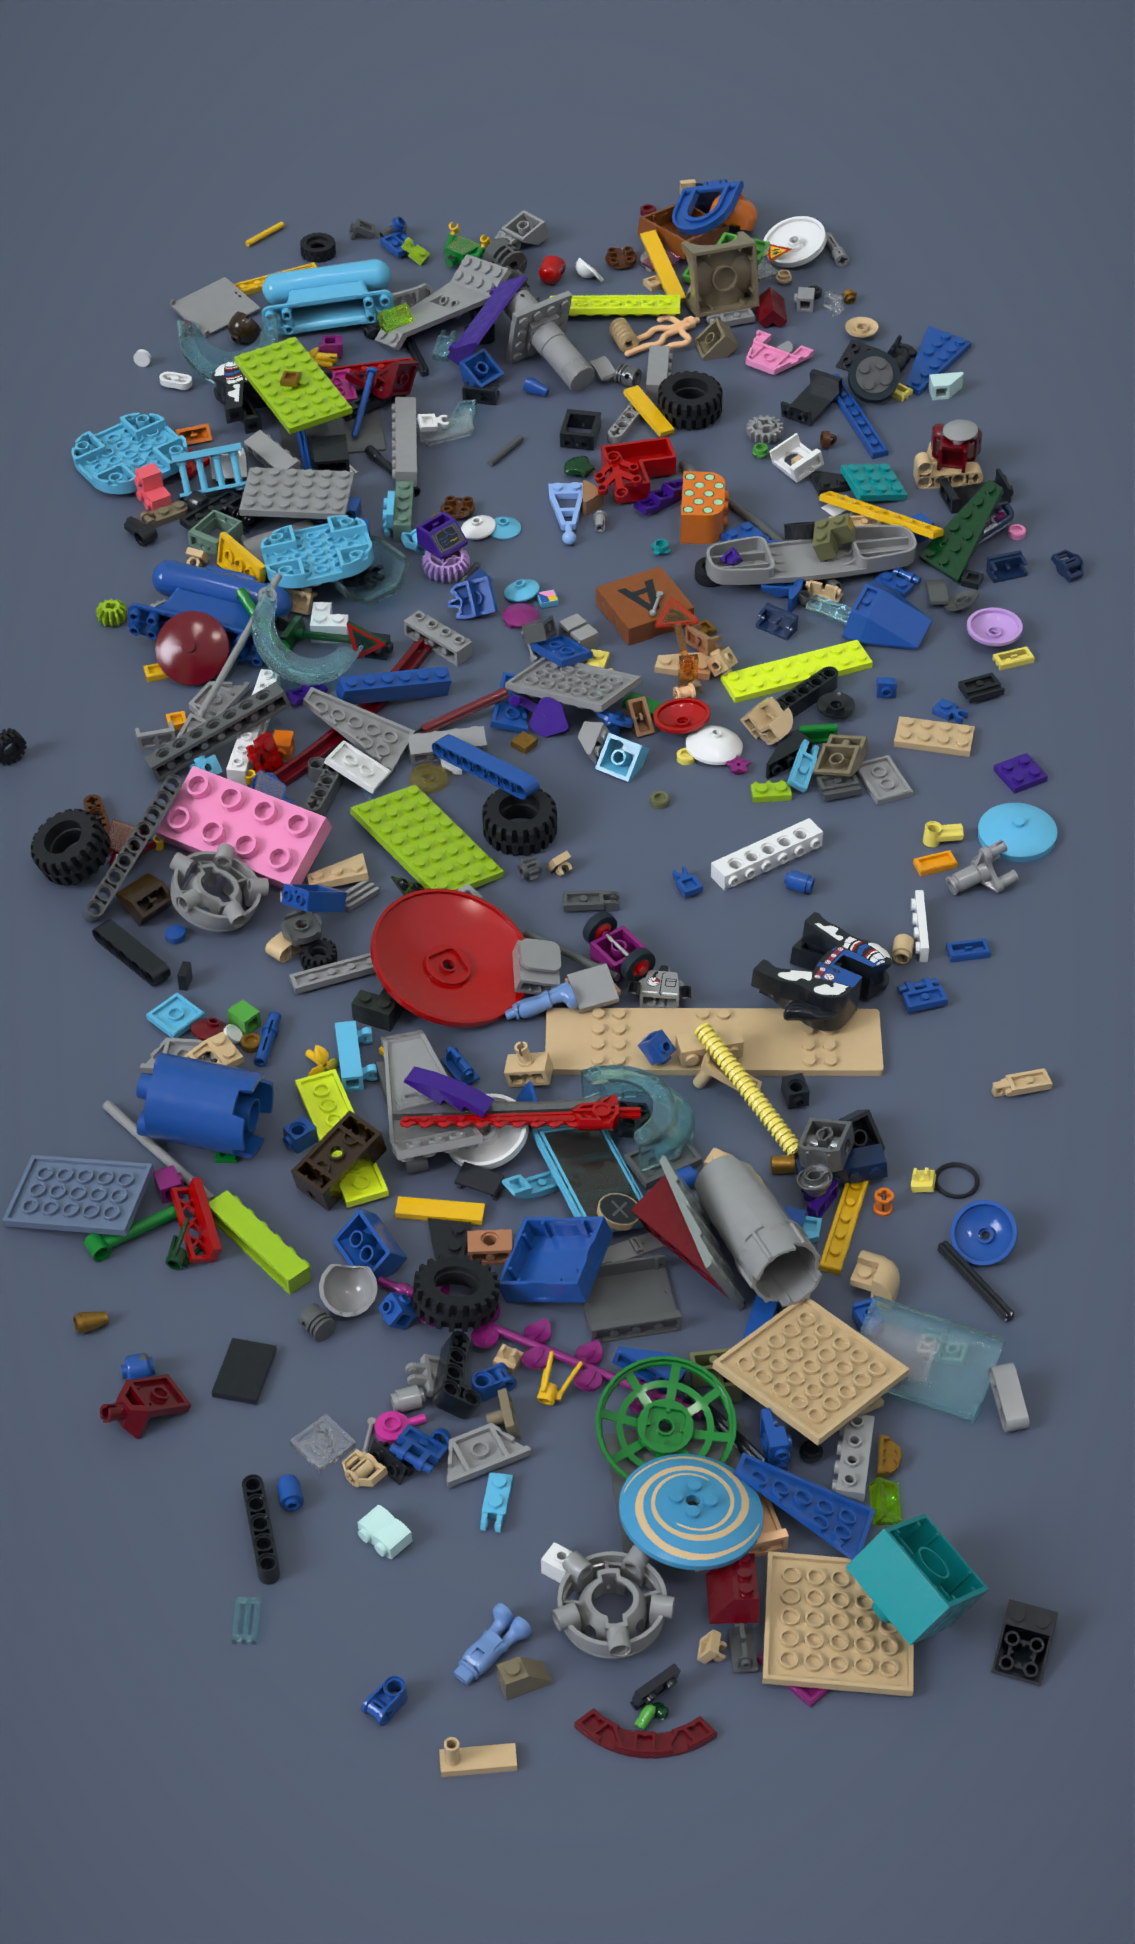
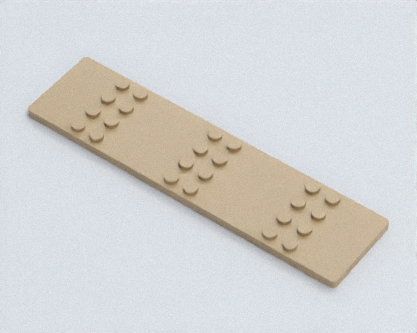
(769, 1040)

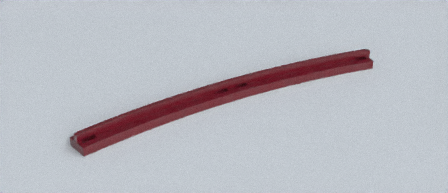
(329, 741)

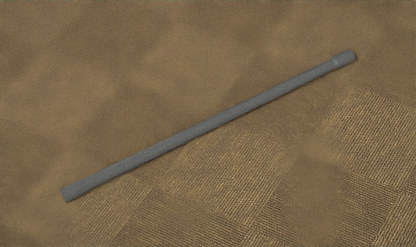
(684, 465)

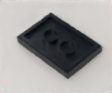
(244, 1371)

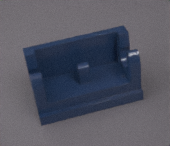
(1006, 566)
(777, 621)

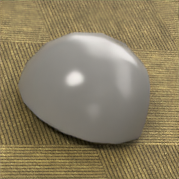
(347, 1289)

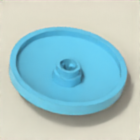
(1024, 829)

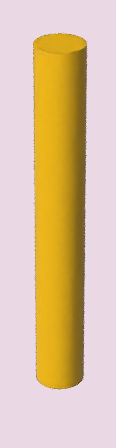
(265, 233)

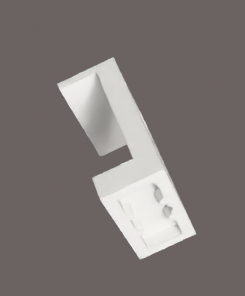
(809, 463)

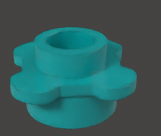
(661, 547)

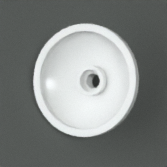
(714, 745)

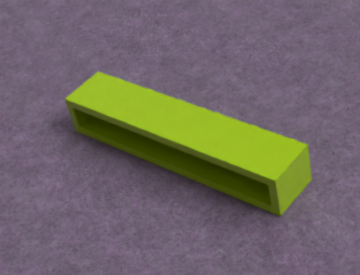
(259, 1242)

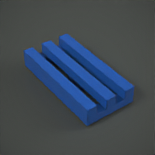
(968, 950)

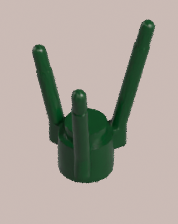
(177, 1255)

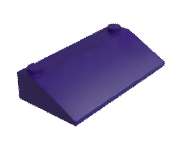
(484, 319)

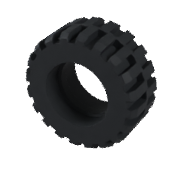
(690, 400)
(519, 836)
(82, 858)

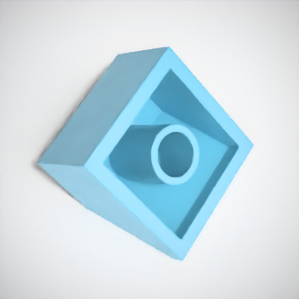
(621, 757)

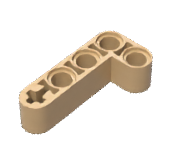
(929, 477)

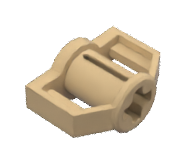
(365, 1466)

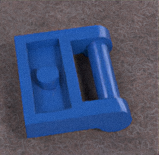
(394, 242)

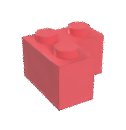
(151, 487)

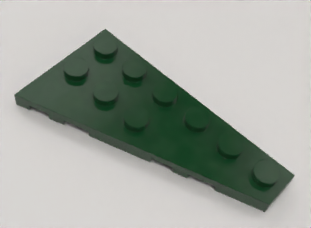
(962, 534)

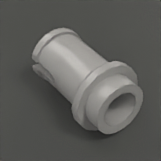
(600, 518)

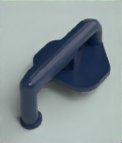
(996, 526)

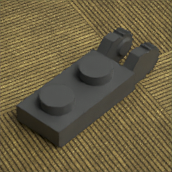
(590, 900)

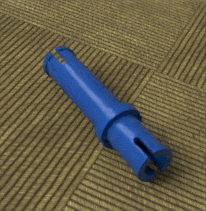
(269, 1032)

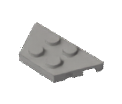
(225, 698)
(175, 1046)
(481, 1452)

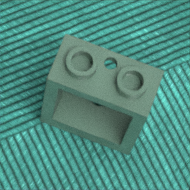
(199, 536)

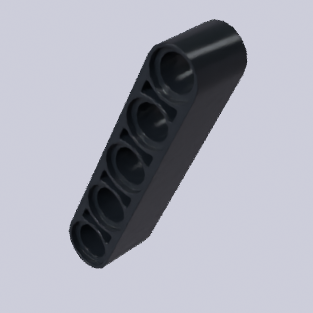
(809, 691)
(131, 952)
(263, 1537)

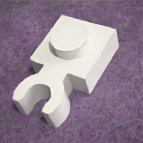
(429, 422)

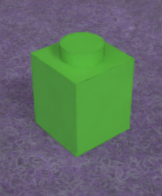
(244, 1017)

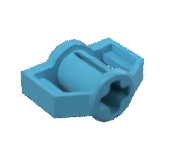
(411, 536)

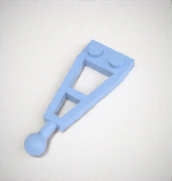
(567, 491)

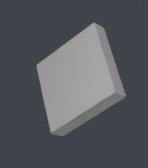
(593, 988)

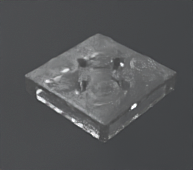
(323, 1431)

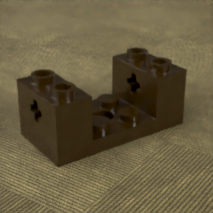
(320, 1173)

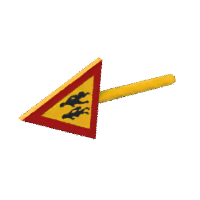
(776, 252)

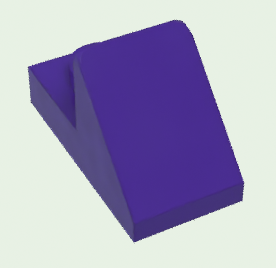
(818, 1205)

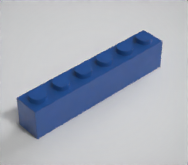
(394, 685)

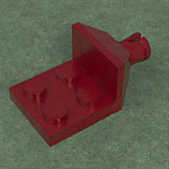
(144, 1399)

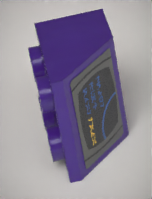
(441, 535)

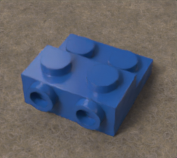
(774, 1441)

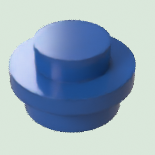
(399, 224)

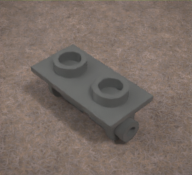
(742, 1648)

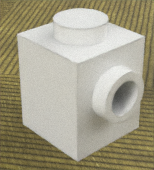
(553, 1560)

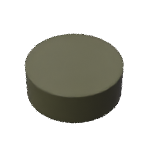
(659, 800)

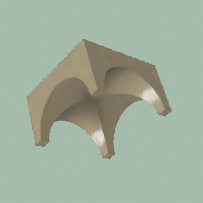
(722, 276)

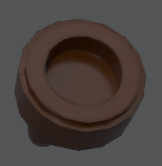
(825, 439)

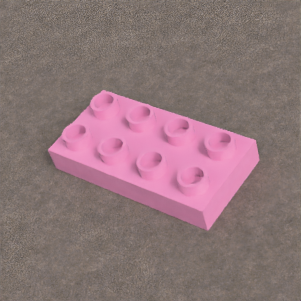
(266, 832)

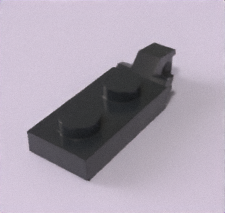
(373, 402)

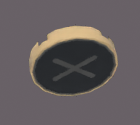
(617, 1211)

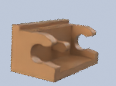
(700, 640)

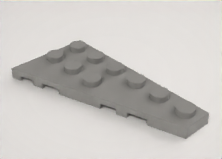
(371, 733)

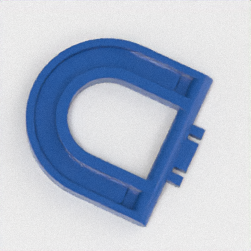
(698, 225)

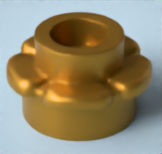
(849, 296)

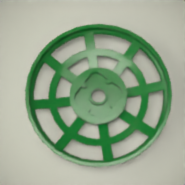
(664, 1411)

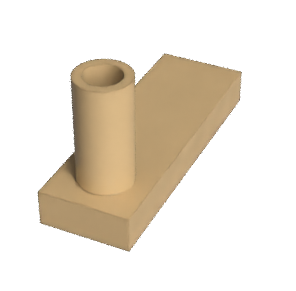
(710, 1069)
(476, 1759)

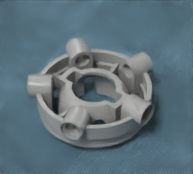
(207, 867)
(612, 1639)

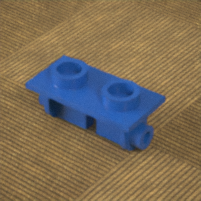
(459, 1066)

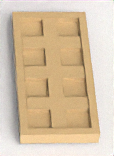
(934, 736)

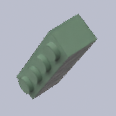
(403, 509)

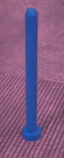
(371, 371)

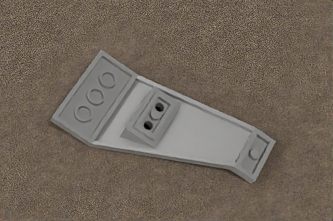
(400, 1056)

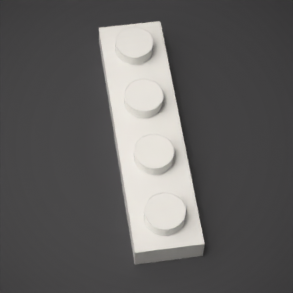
(920, 931)

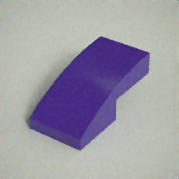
(296, 696)

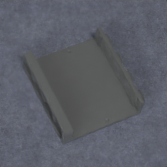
(631, 1300)

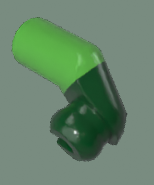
(649, 1712)

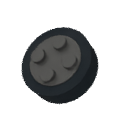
(873, 376)

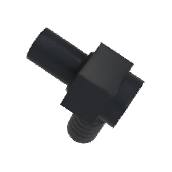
(370, 331)

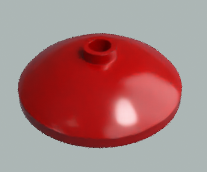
(682, 715)

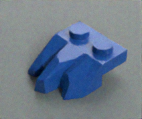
(473, 598)

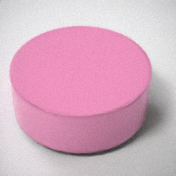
(1016, 532)

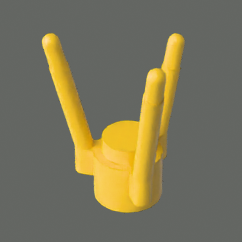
(548, 1391)

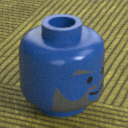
(137, 1366)

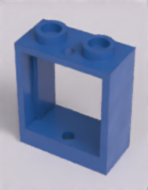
(314, 898)

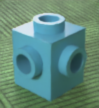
(208, 764)

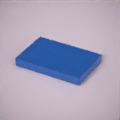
(562, 650)

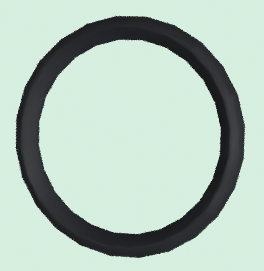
(957, 1196)

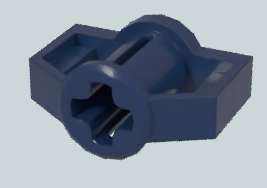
(1066, 566)

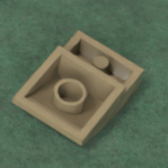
(841, 755)

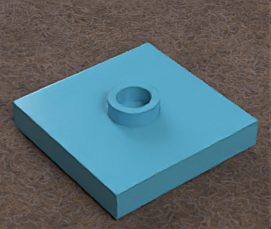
(175, 1015)

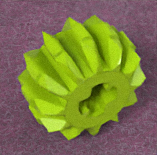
(111, 612)

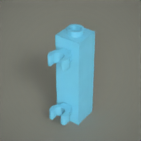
(349, 1055)

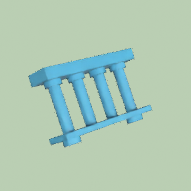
(215, 454)

